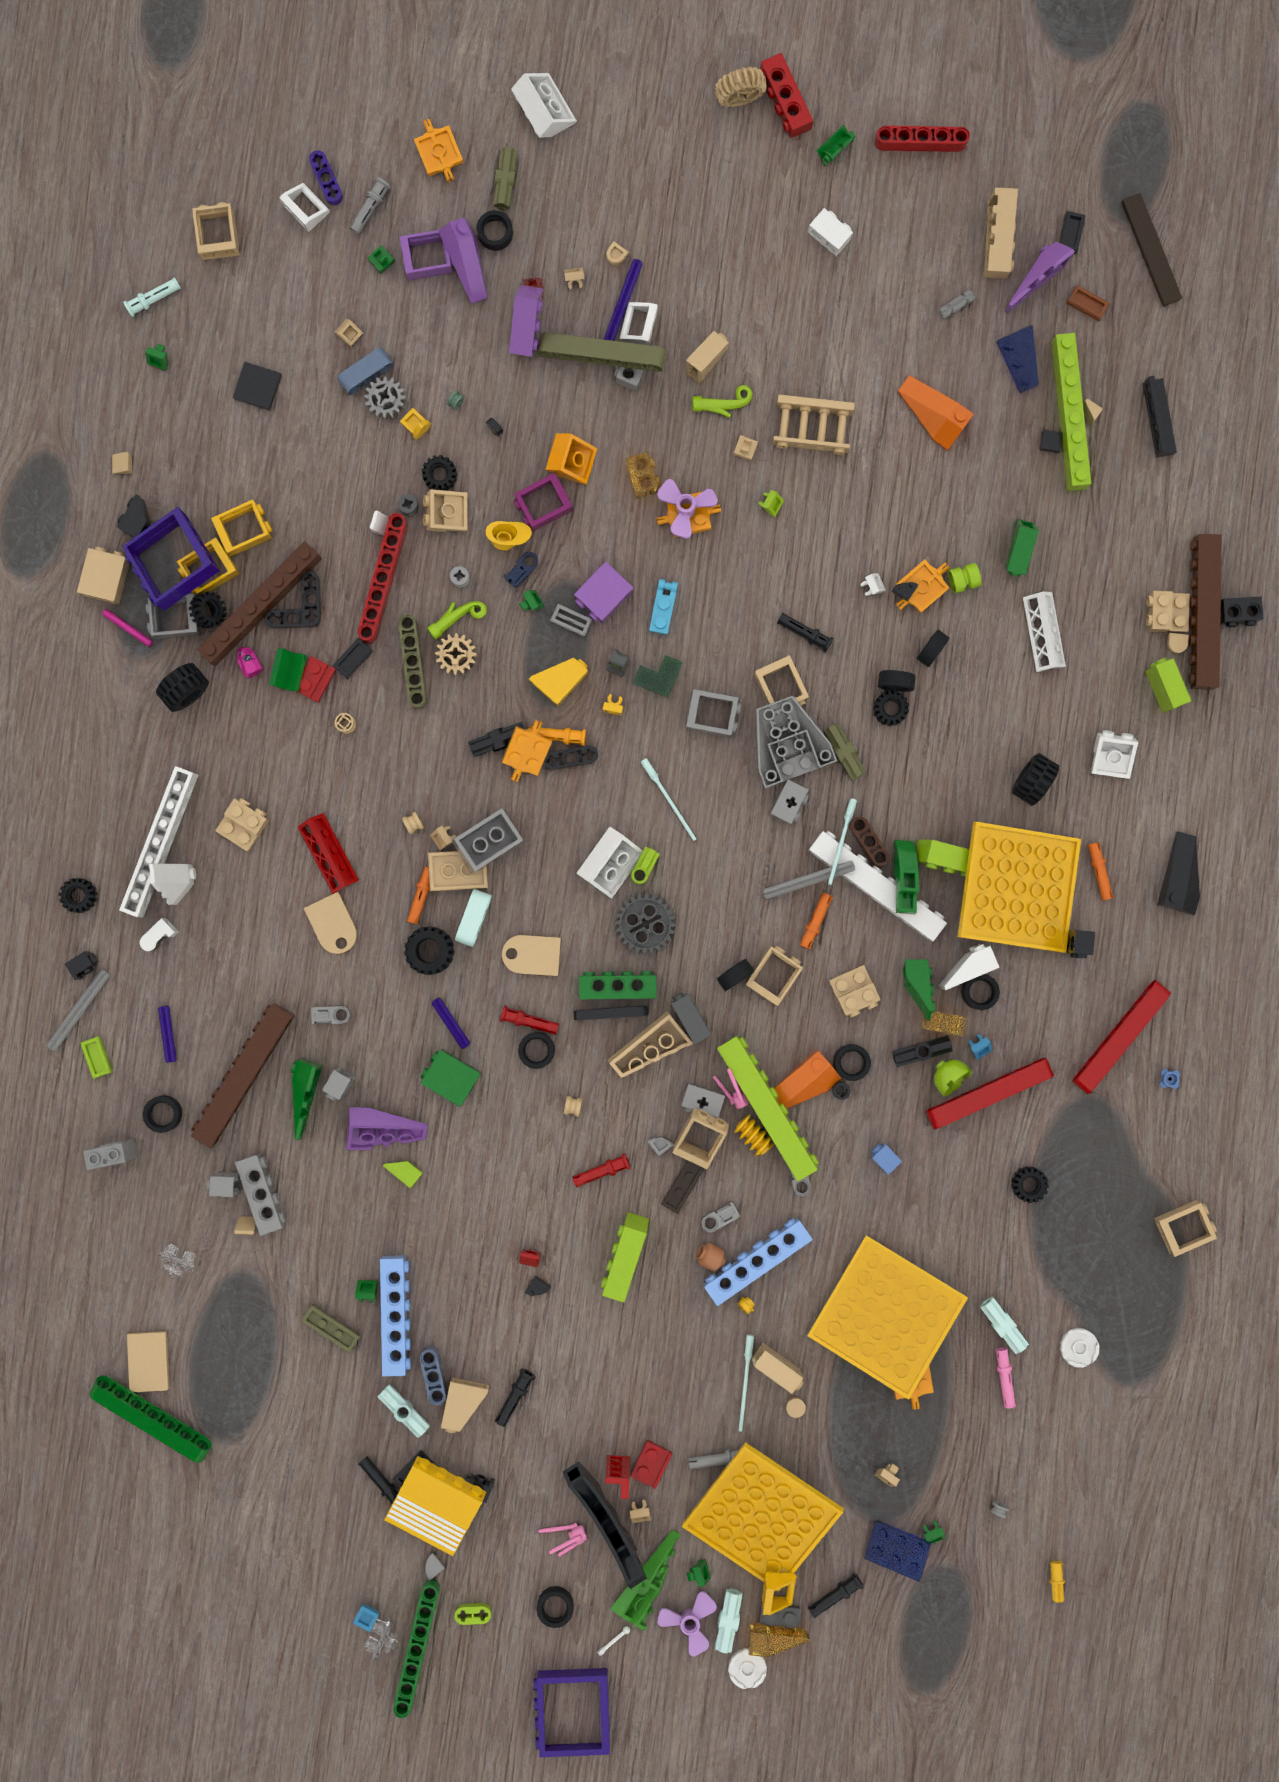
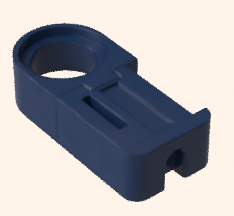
(521, 571)

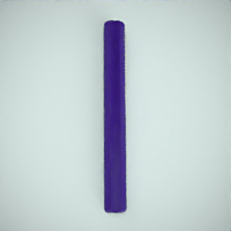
(623, 300)

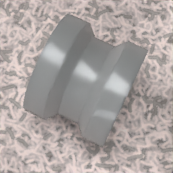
(460, 581)

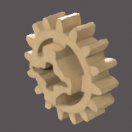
(447, 653)

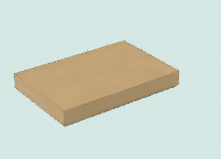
(450, 872)
(148, 1361)

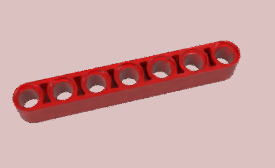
(380, 569)
(1121, 1037)
(989, 1093)

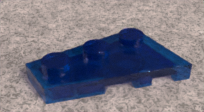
(1020, 357)

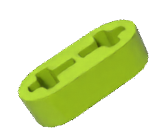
(472, 1613)

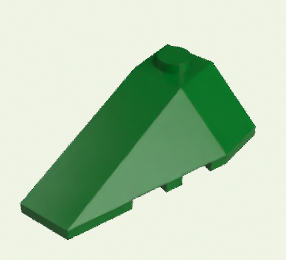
(304, 1085)

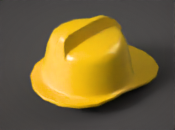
(507, 534)

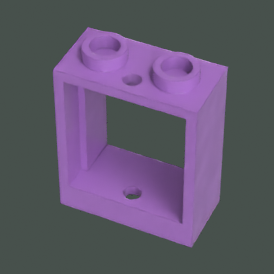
(421, 239)

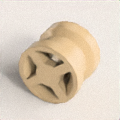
(413, 823)
(573, 1106)

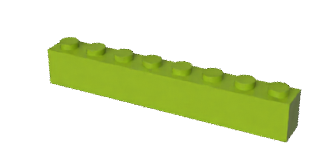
(1071, 412)
(768, 1108)

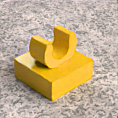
(613, 708)

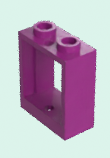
(544, 520)

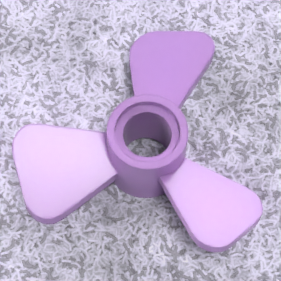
(670, 494)
(702, 1607)

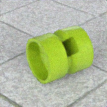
(965, 577)

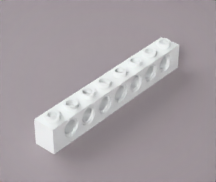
(159, 840)

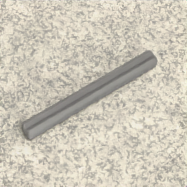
(807, 880)
(78, 1010)

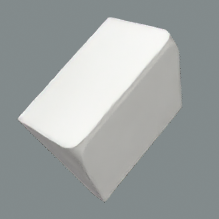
(379, 523)

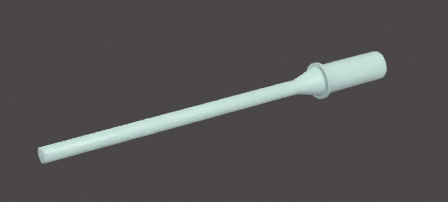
(654, 776)
(848, 817)
(748, 1355)

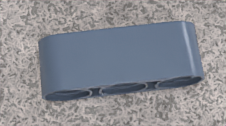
(365, 371)
(433, 1384)

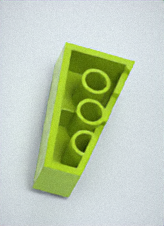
(943, 856)
(625, 1257)

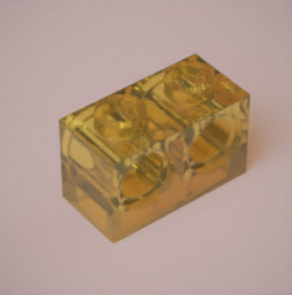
(637, 475)
(945, 1023)

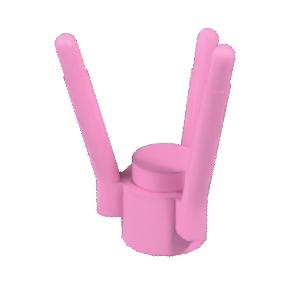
(739, 1098)
(577, 1537)

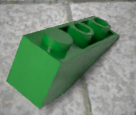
(917, 982)

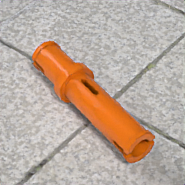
(1100, 871)
(420, 897)
(812, 928)

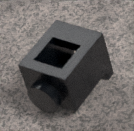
(82, 964)
(483, 1483)

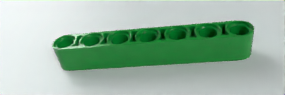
(150, 1419)
(416, 1657)

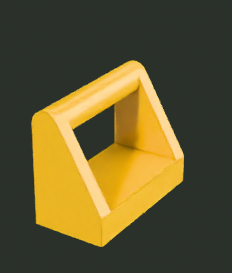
(773, 1582)

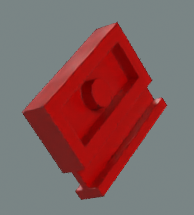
(315, 679)
(651, 1464)

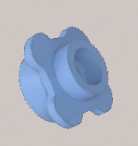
(1174, 1083)

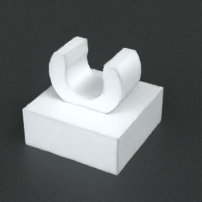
(875, 584)

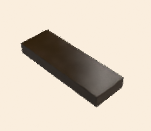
(682, 1186)

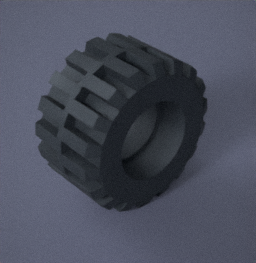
(182, 687)
(1035, 779)
(412, 950)

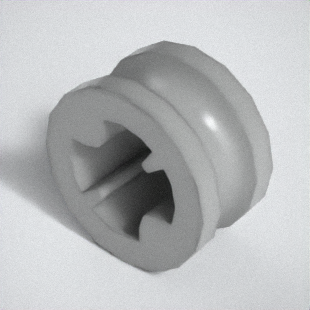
(999, 1509)

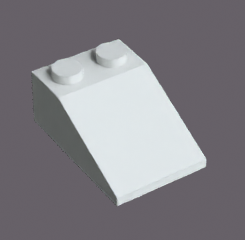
(971, 965)

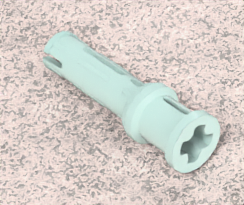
(143, 301)

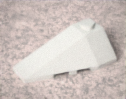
(172, 880)

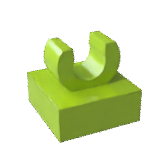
(772, 503)

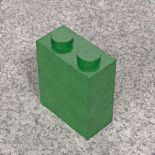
(450, 1077)

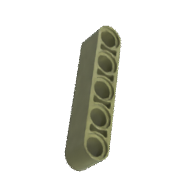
(408, 653)

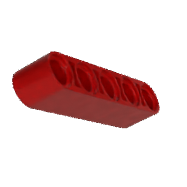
(930, 133)

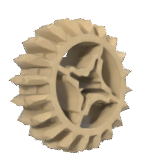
(740, 87)

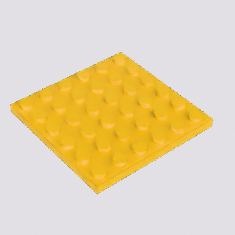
(1019, 887)
(887, 1317)
(762, 1515)

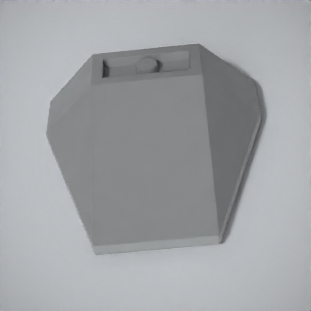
(789, 742)

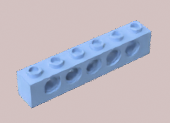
(720, 1294)
(390, 1365)

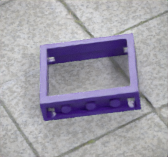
(151, 536)
(572, 1676)

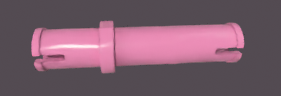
(1004, 1370)

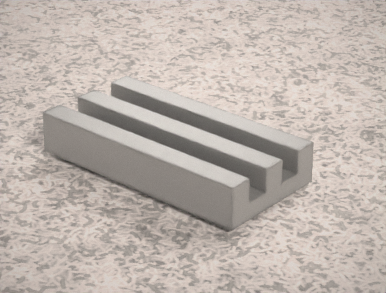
(568, 627)

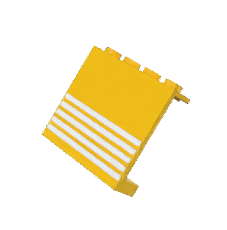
(435, 1505)

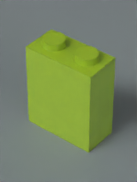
(1167, 684)

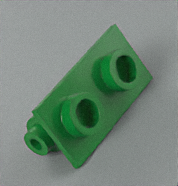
(835, 144)

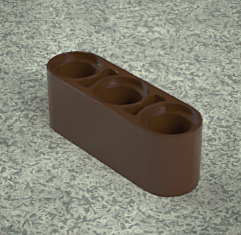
(877, 847)

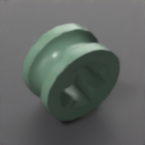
(455, 400)

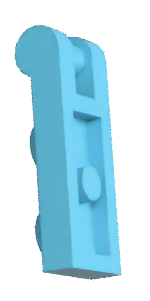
(663, 607)

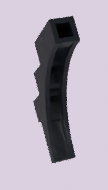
(607, 1521)

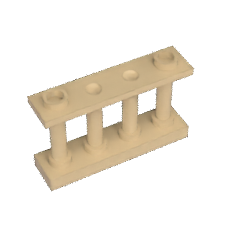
(805, 406)

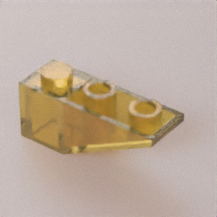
(769, 1641)

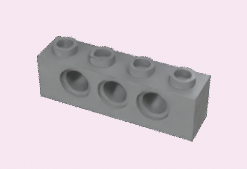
(264, 1223)

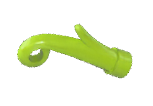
(720, 405)
(450, 617)

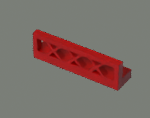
(329, 851)
(618, 1473)

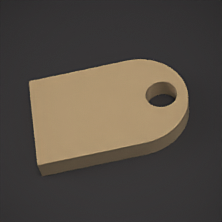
(332, 921)
(534, 955)

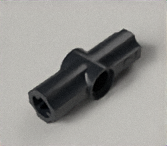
(493, 741)
(910, 1054)

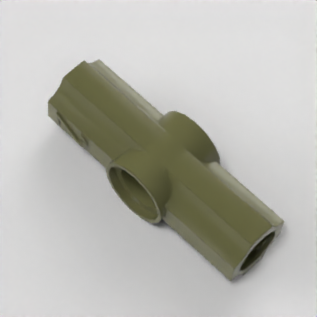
(505, 178)
(844, 751)

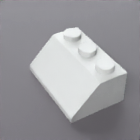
(543, 104)
(610, 862)

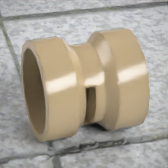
(348, 725)

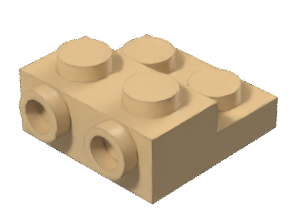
(445, 511)
(1168, 612)
(242, 824)
(854, 991)

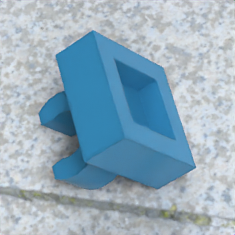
(981, 1048)
(366, 1617)

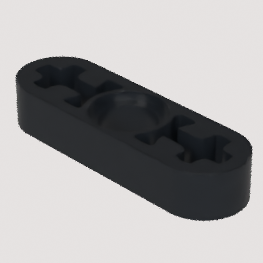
(555, 754)

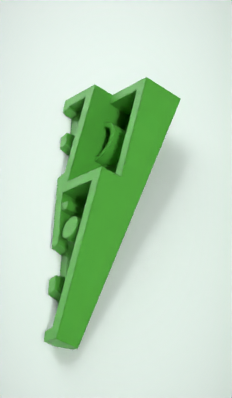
(636, 1602)

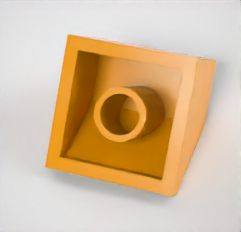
(571, 458)

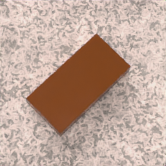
(1087, 303)

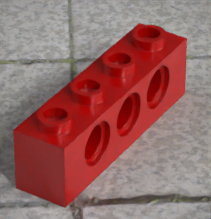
(777, 68)

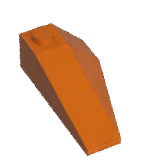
(936, 412)
(807, 1080)

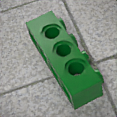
(587, 991)

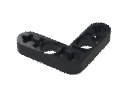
(302, 614)

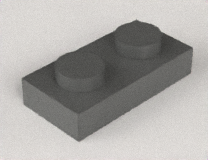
(786, 1617)

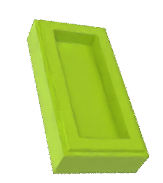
(96, 1057)

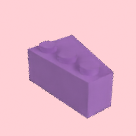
(526, 321)

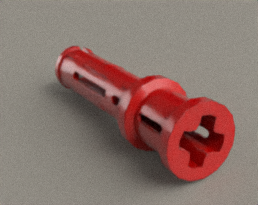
(520, 1018)
(610, 1168)

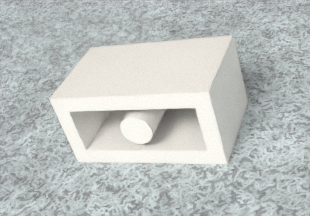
(830, 231)

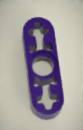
(325, 185)

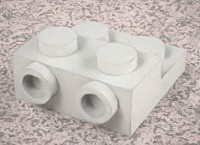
(1114, 754)

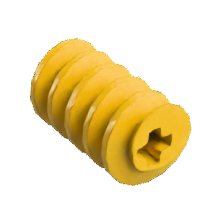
(753, 1135)

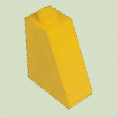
(560, 679)

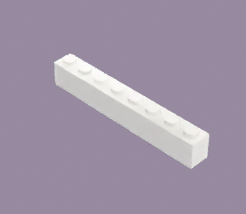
(877, 886)

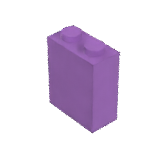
(603, 593)

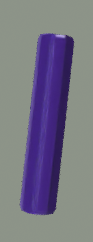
(450, 1023)
(167, 1034)

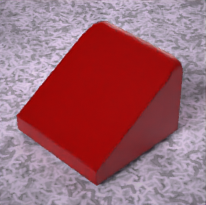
(529, 1258)

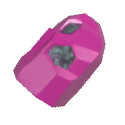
(248, 662)

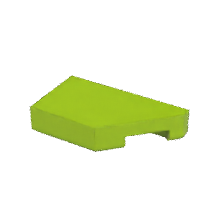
(404, 1171)

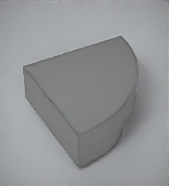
(660, 1144)
(433, 1565)

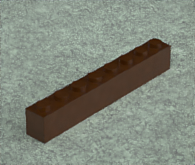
(259, 603)
(1205, 611)
(242, 1076)

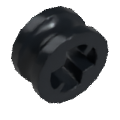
(837, 1095)

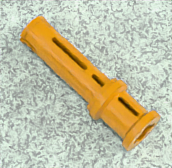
(567, 735)

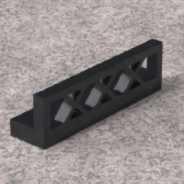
(1159, 417)

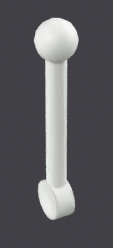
(626, 1630)

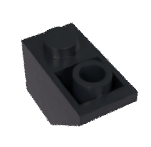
(135, 518)

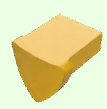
(415, 423)

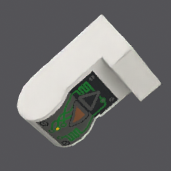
(152, 939)

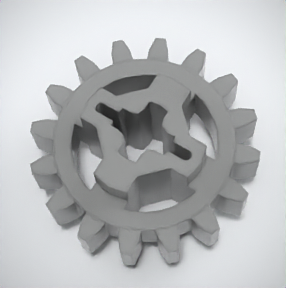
(382, 406)

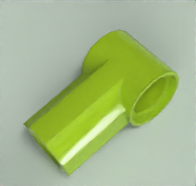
(645, 864)

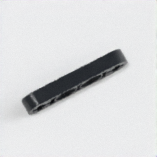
(610, 1012)

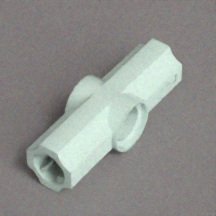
(1004, 1325)
(412, 1420)
(728, 1620)

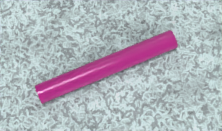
(128, 628)

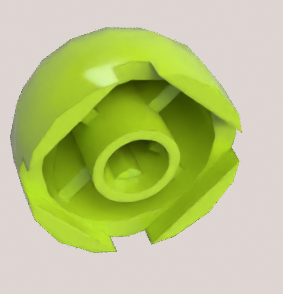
(950, 1075)

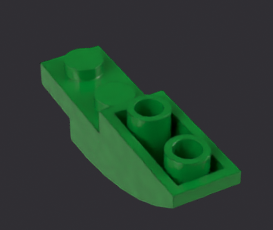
(906, 876)

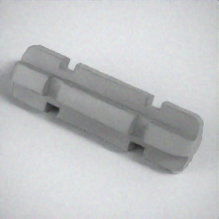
(956, 304)

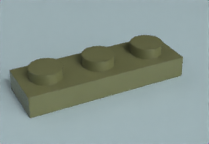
(330, 1328)

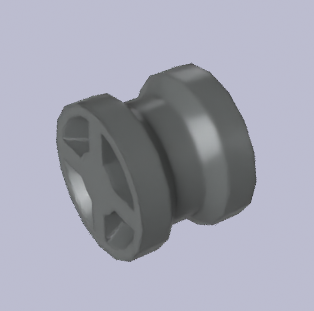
(410, 509)

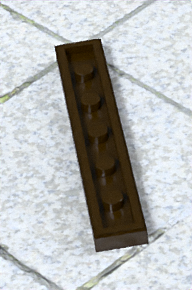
(1151, 249)

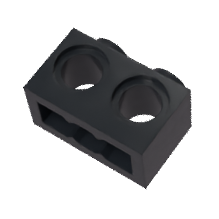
(1239, 607)
(1080, 943)

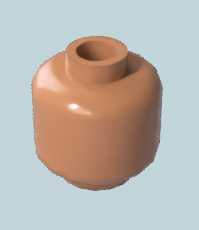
(711, 1257)

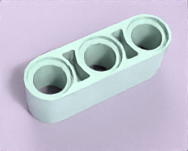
(473, 918)

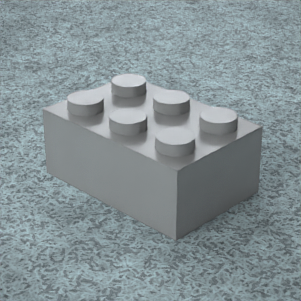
(487, 841)

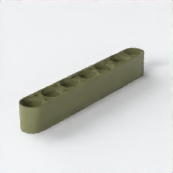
(601, 352)

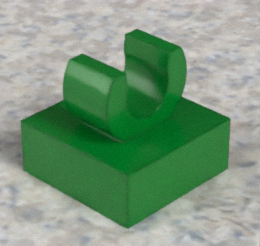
(381, 259)
(157, 357)
(532, 601)
(366, 1290)
(934, 1535)
(699, 1573)

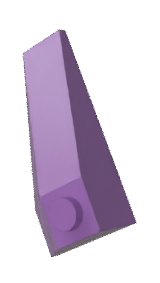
(465, 255)
(1049, 263)
(373, 1127)

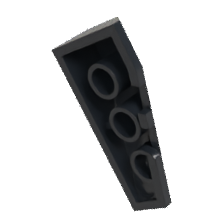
(1181, 880)

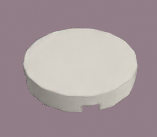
(1079, 1347)
(746, 1670)

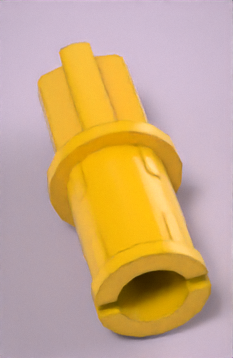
(1057, 1581)

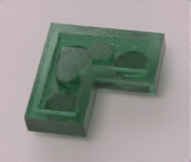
(661, 681)

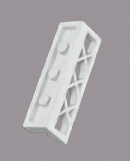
(1050, 631)

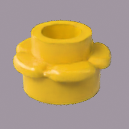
(746, 1305)

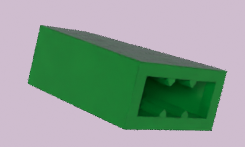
(1021, 547)

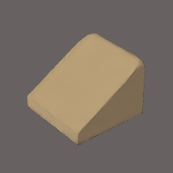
(348, 332)
(1091, 411)
(122, 463)
(246, 1225)

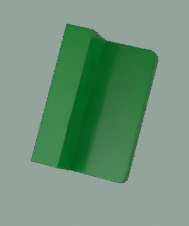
(287, 670)

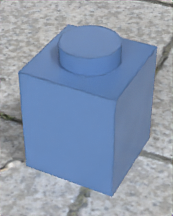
(885, 1157)

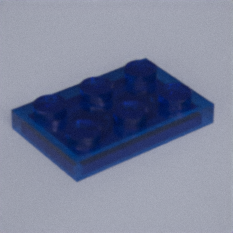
(898, 1550)

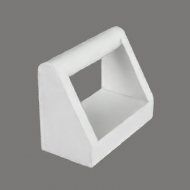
(307, 222)
(645, 339)

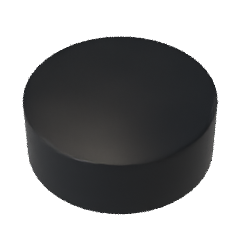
(494, 427)

